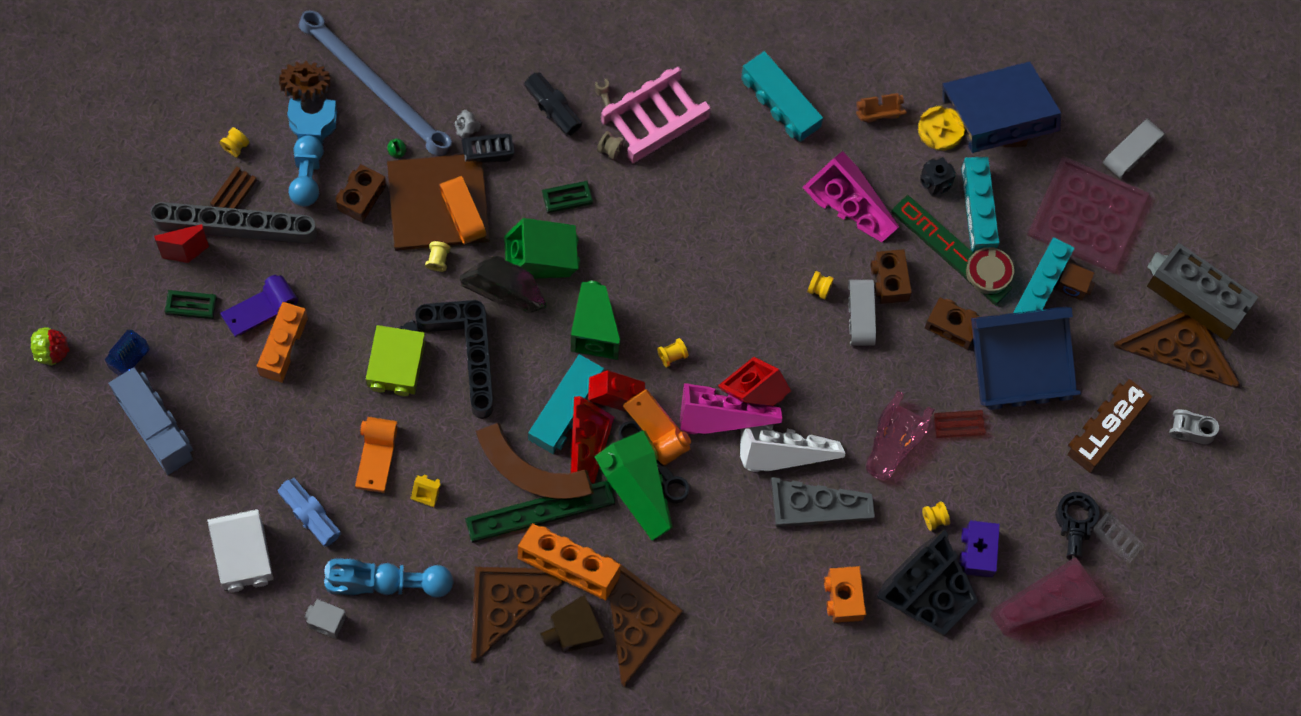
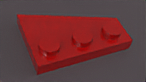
(589, 436)

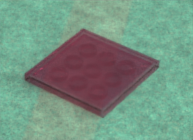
(1088, 213)

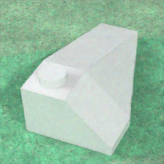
(772, 450)

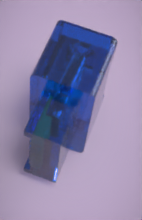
(126, 352)

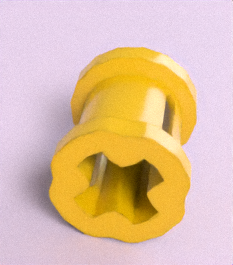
(672, 352)

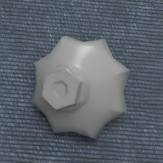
(466, 124)

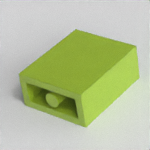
(395, 360)

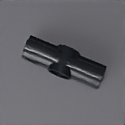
(553, 104)

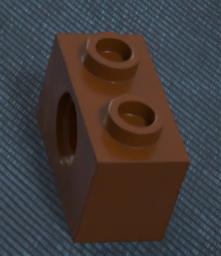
(940, 325)

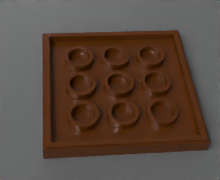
(418, 205)

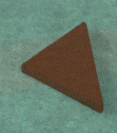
(1182, 345)
(503, 600)
(639, 621)

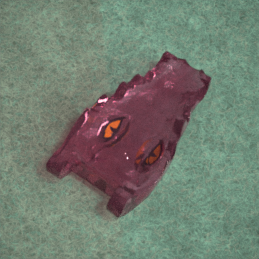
(895, 437)

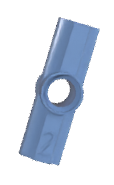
(309, 512)

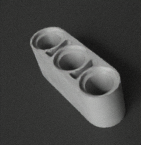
(1129, 151)
(862, 310)

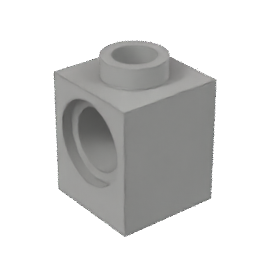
(325, 618)

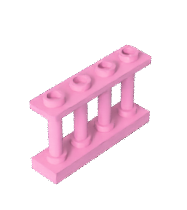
(657, 136)

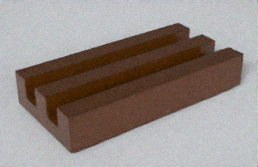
(243, 176)

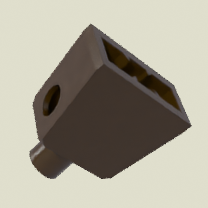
(573, 627)

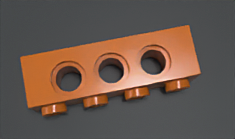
(574, 572)

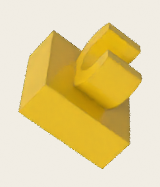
(425, 490)

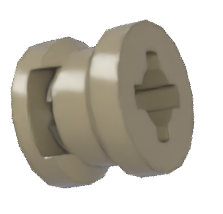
(610, 145)

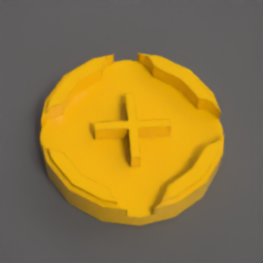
(941, 128)

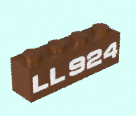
(1109, 425)

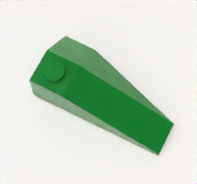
(634, 475)

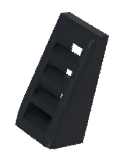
(502, 143)

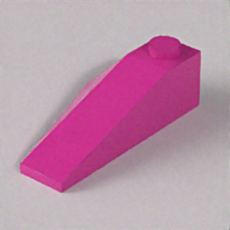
(709, 413)

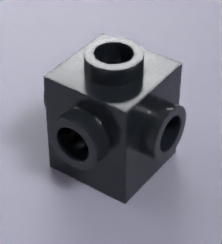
(937, 176)

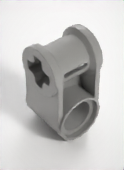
(1192, 427)

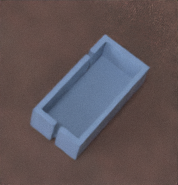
(152, 420)

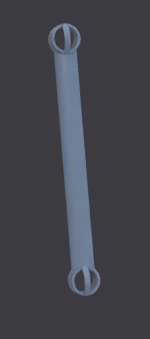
(375, 83)

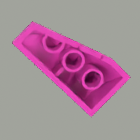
(849, 192)

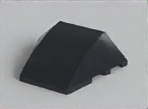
(930, 586)

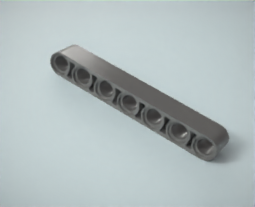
(243, 229)

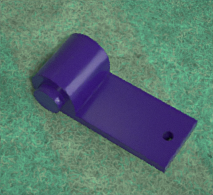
(259, 307)

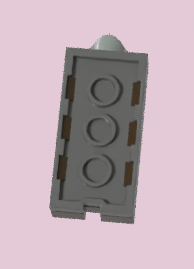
(1200, 290)

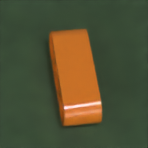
(462, 210)

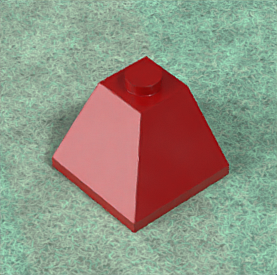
(756, 383)

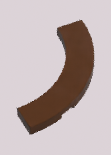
(526, 475)

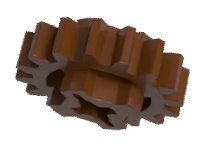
(304, 81)

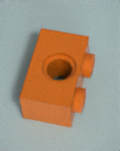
(848, 580)

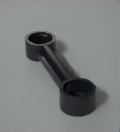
(667, 476)

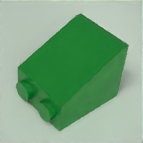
(543, 248)
(594, 323)

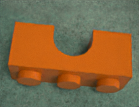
(278, 347)

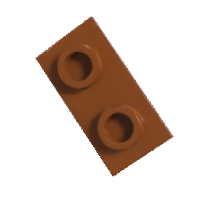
(890, 108)

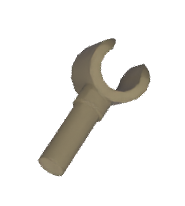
(603, 91)

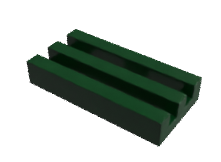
(567, 205)
(190, 313)

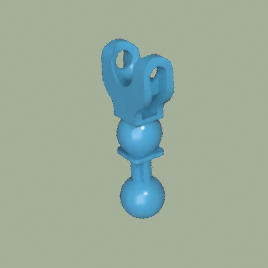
(308, 149)
(386, 578)

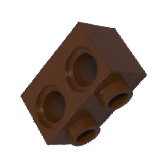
(365, 195)
(896, 277)

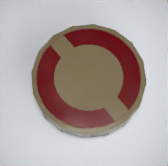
(990, 270)

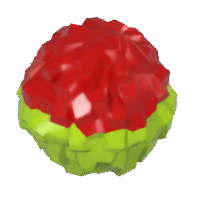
(49, 346)

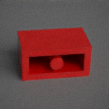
(613, 389)

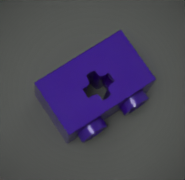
(987, 537)

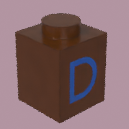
(1076, 281)

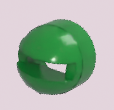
(392, 151)

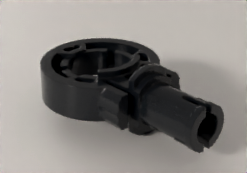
(1075, 527)

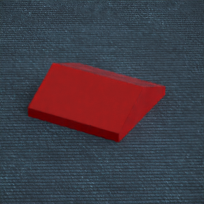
(182, 244)

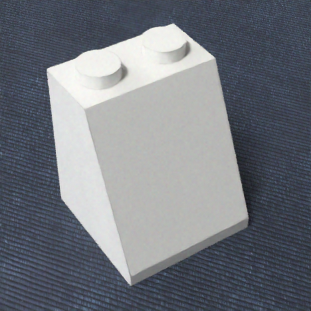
(241, 550)

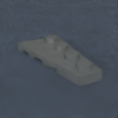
(810, 505)

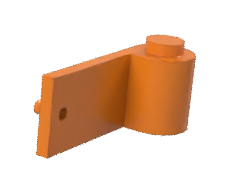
(662, 431)
(377, 453)

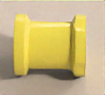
(437, 256)

